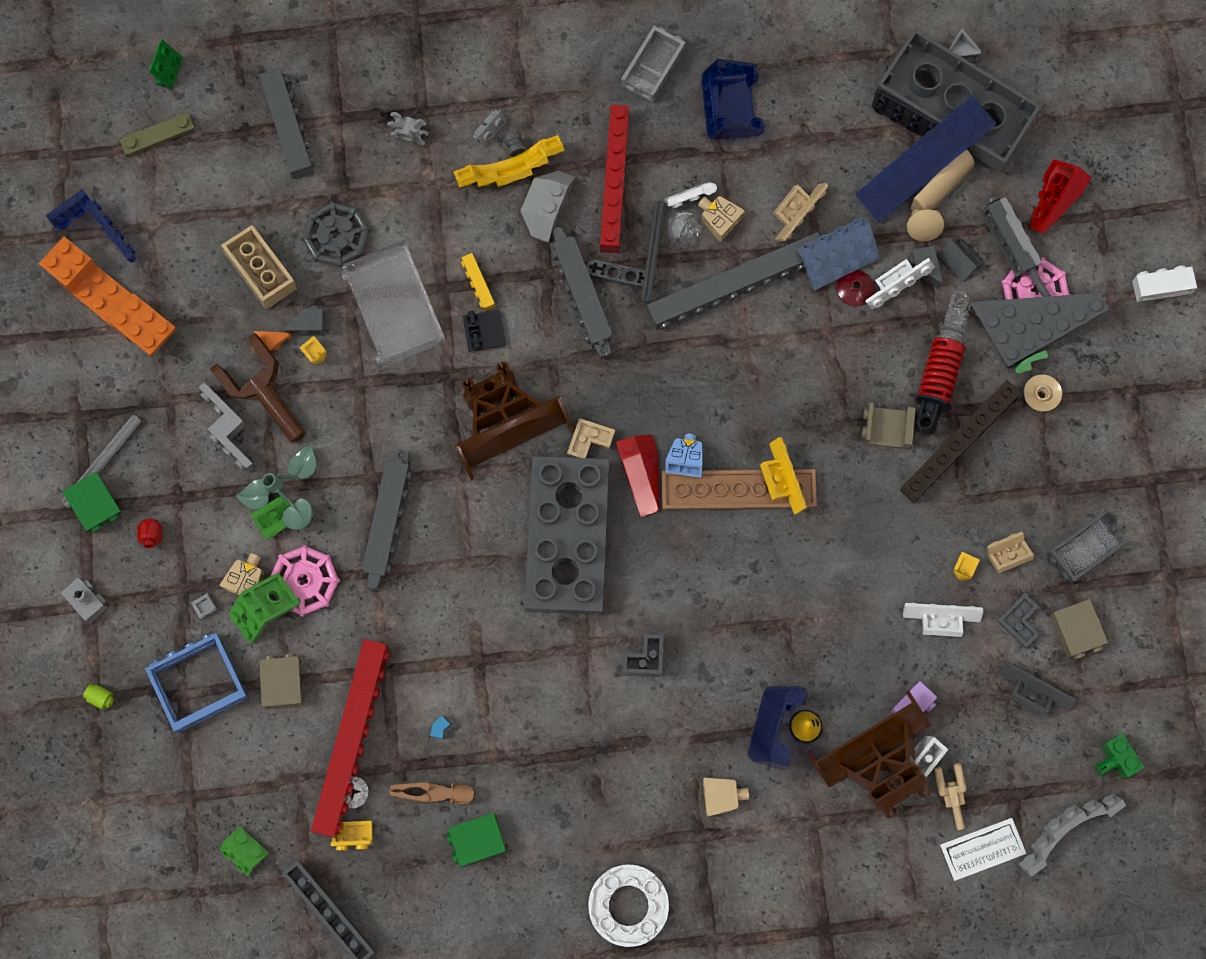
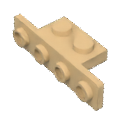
(795, 207)

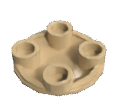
(925, 224)

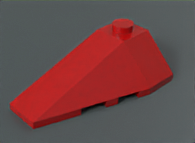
(1061, 188)
(640, 466)

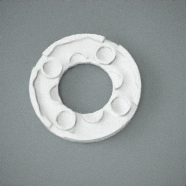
(657, 902)

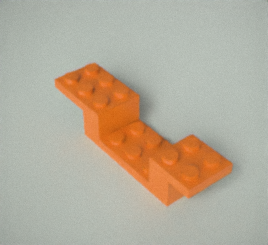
(106, 297)

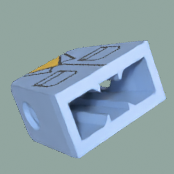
(685, 457)

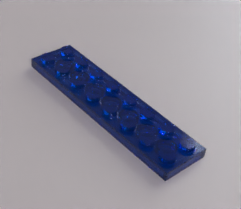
(925, 158)

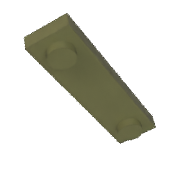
(157, 134)

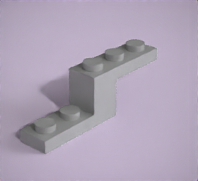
(226, 428)

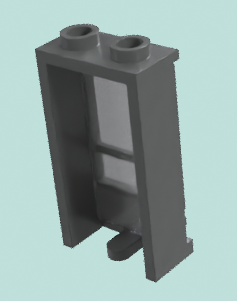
(1085, 548)

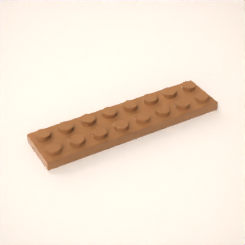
(730, 490)

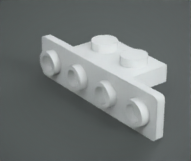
(898, 279)
(942, 619)

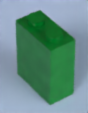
(92, 502)
(476, 840)

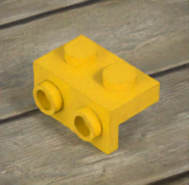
(354, 834)

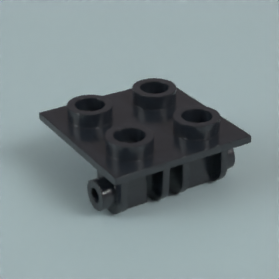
(483, 330)

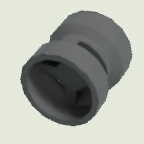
(514, 144)

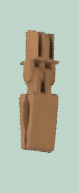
(456, 794)

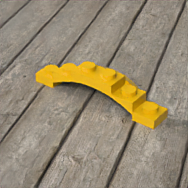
(511, 169)

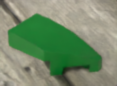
(1025, 365)

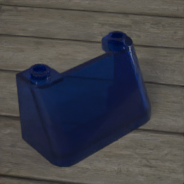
(729, 100)
(764, 744)

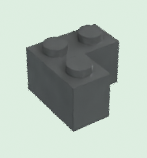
(646, 663)

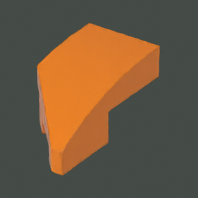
(272, 339)

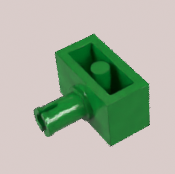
(1120, 757)

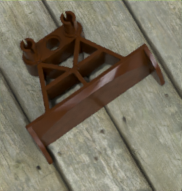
(512, 431)
(872, 745)

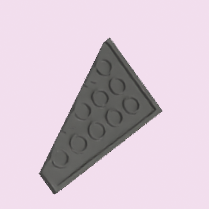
(1030, 324)

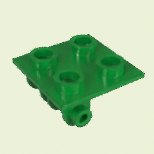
(165, 65)

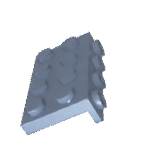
(839, 253)

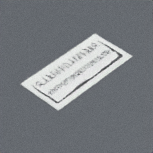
(983, 849)

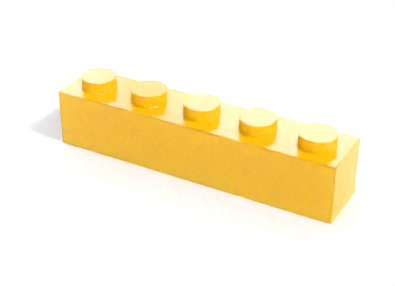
(477, 282)

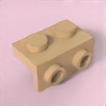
(1009, 552)

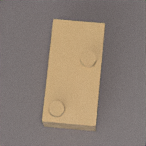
(259, 267)

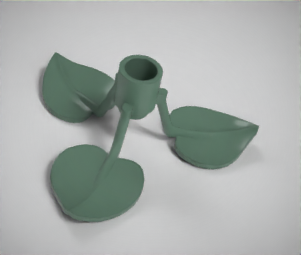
(256, 493)

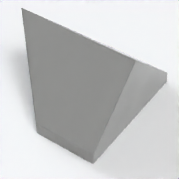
(965, 47)

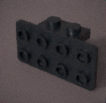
(902, 113)

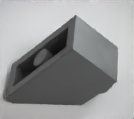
(921, 254)
(307, 323)

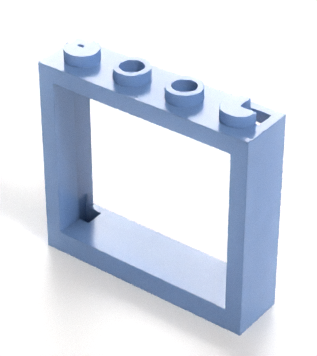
(209, 711)

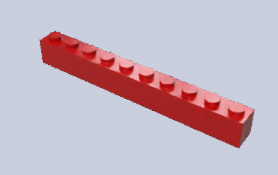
(350, 738)

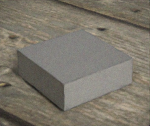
(204, 606)

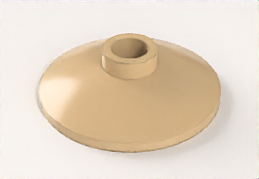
(1050, 389)

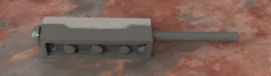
(1012, 239)

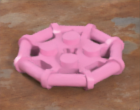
(1026, 284)
(314, 577)

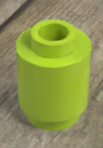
(98, 696)

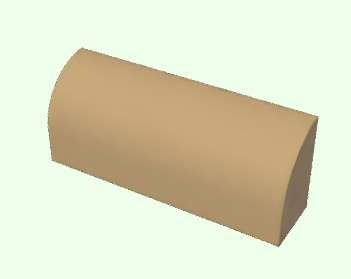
(943, 183)

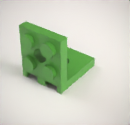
(255, 608)

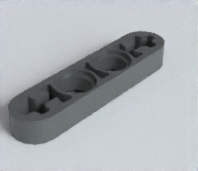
(622, 272)

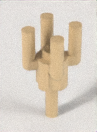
(952, 792)

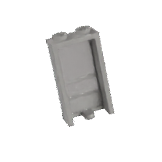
(653, 63)

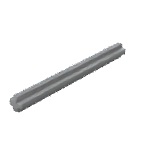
(110, 450)

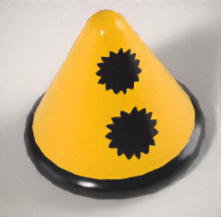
(805, 726)

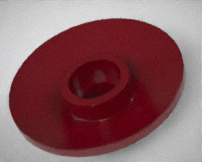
(851, 295)

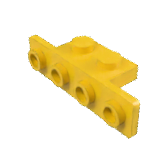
(782, 478)

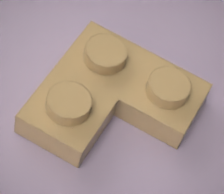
(587, 433)

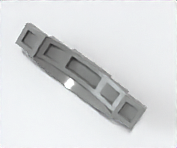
(1063, 824)

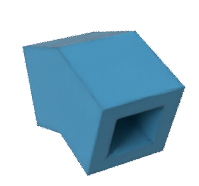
(439, 728)

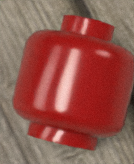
(149, 533)

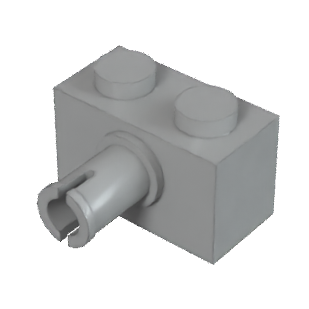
(84, 600)

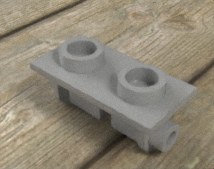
(494, 124)

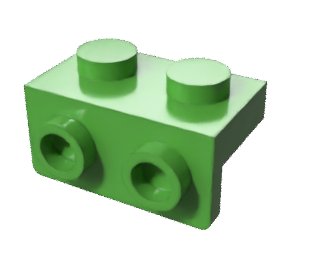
(270, 517)
(243, 851)

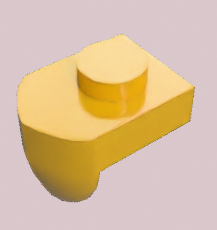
(314, 351)
(965, 566)

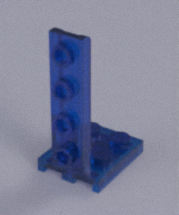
(76, 207)

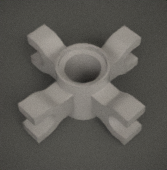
(407, 128)

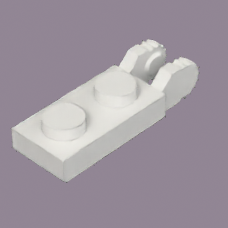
(691, 194)

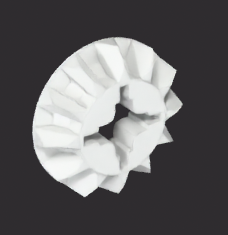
(359, 798)

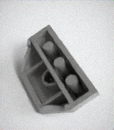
(545, 203)

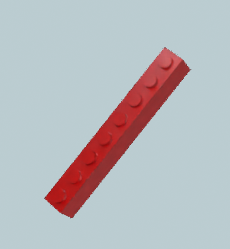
(614, 179)

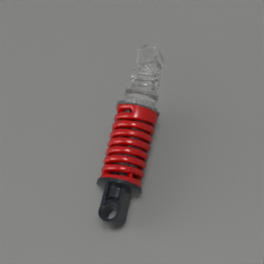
(943, 364)

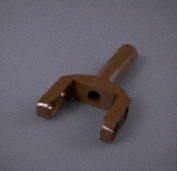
(262, 389)

